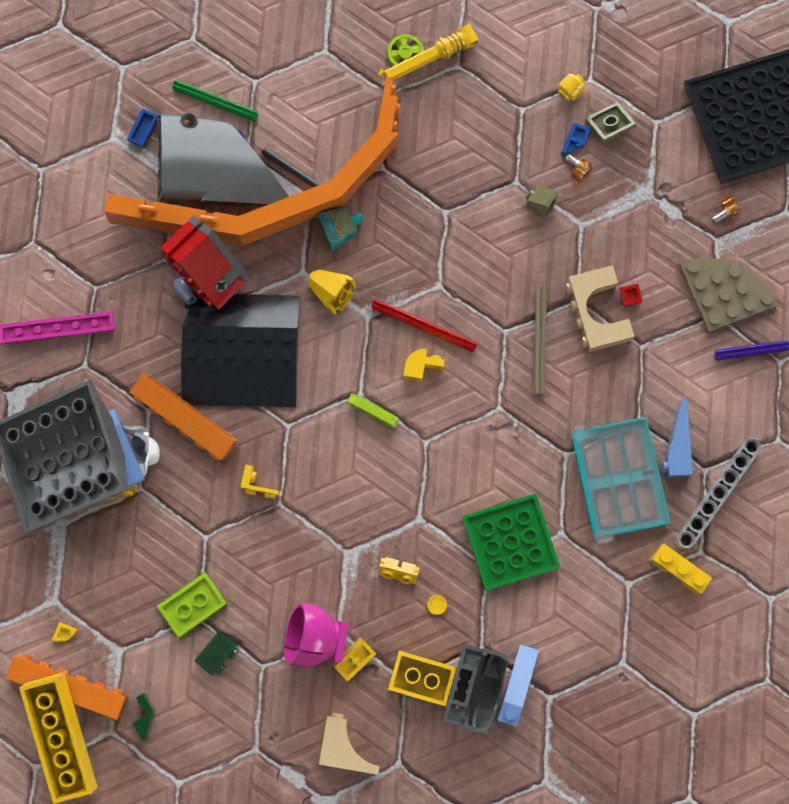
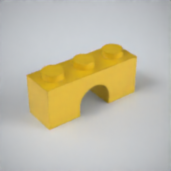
(673, 563)

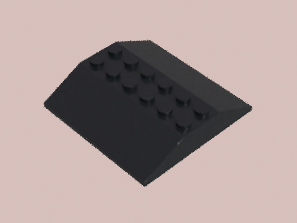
(241, 352)

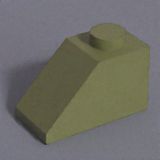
(541, 200)

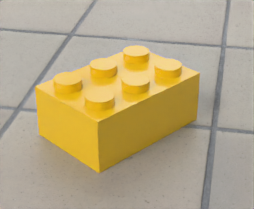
(422, 678)

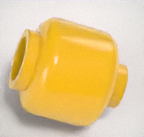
(571, 87)

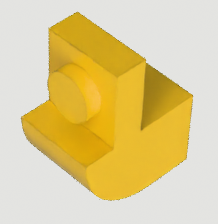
(418, 361)

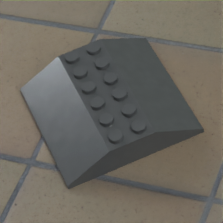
(62, 456)

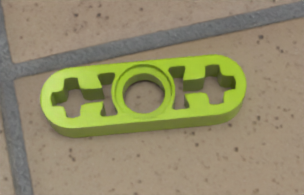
(373, 410)

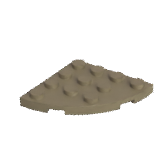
(725, 291)

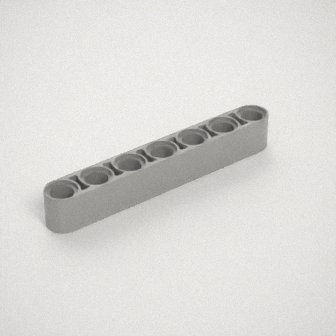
(725, 488)

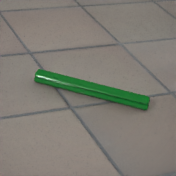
(215, 100)

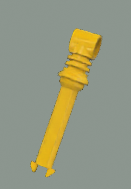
(444, 47)

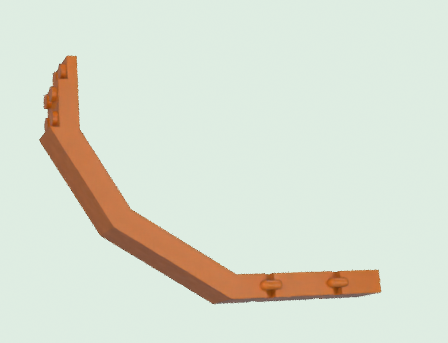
(280, 214)

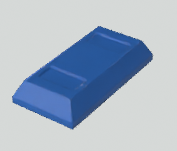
(142, 127)

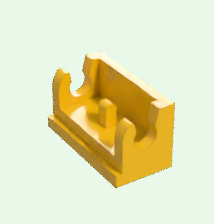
(354, 659)

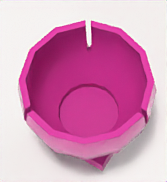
(314, 636)

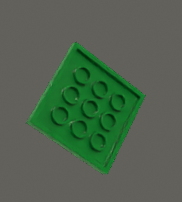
(510, 542)

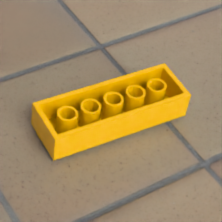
(58, 738)

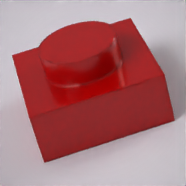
(631, 295)

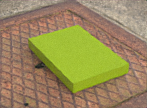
(192, 605)

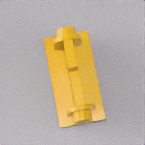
(389, 569)

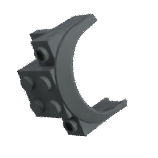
(476, 689)

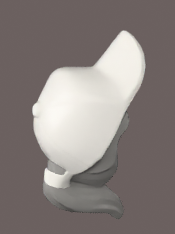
(144, 446)

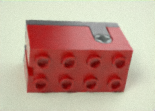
(205, 263)

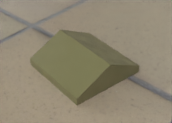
(610, 122)

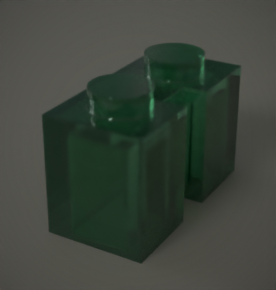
(217, 653)

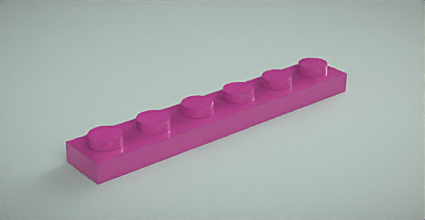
(57, 328)

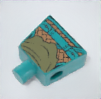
(339, 226)

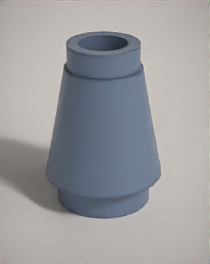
(184, 291)

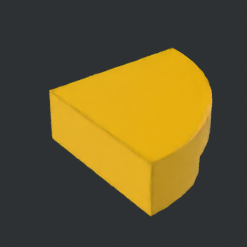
(64, 633)

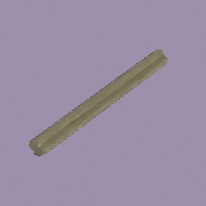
(540, 337)

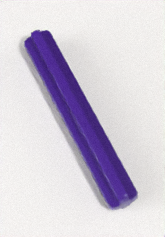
(751, 350)

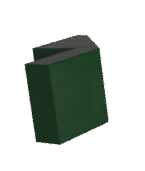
(144, 724)

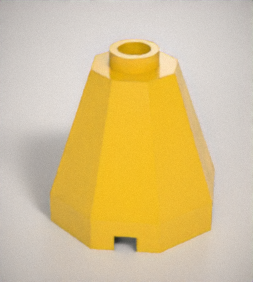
(331, 289)

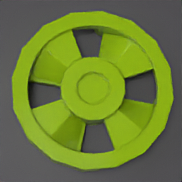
(405, 51)

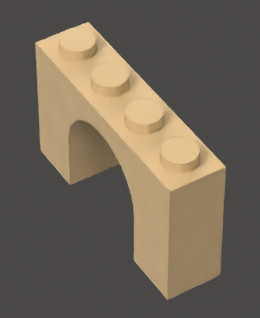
(595, 334)

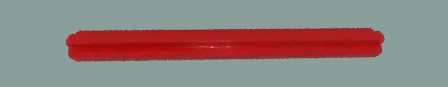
(424, 325)

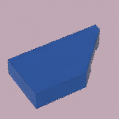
(576, 138)

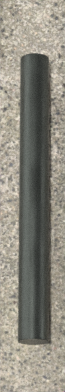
(292, 169)

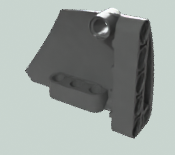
(211, 165)

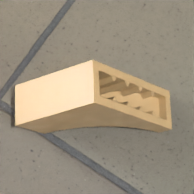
(338, 750)

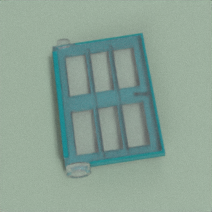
(619, 478)

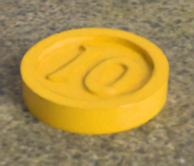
(437, 604)

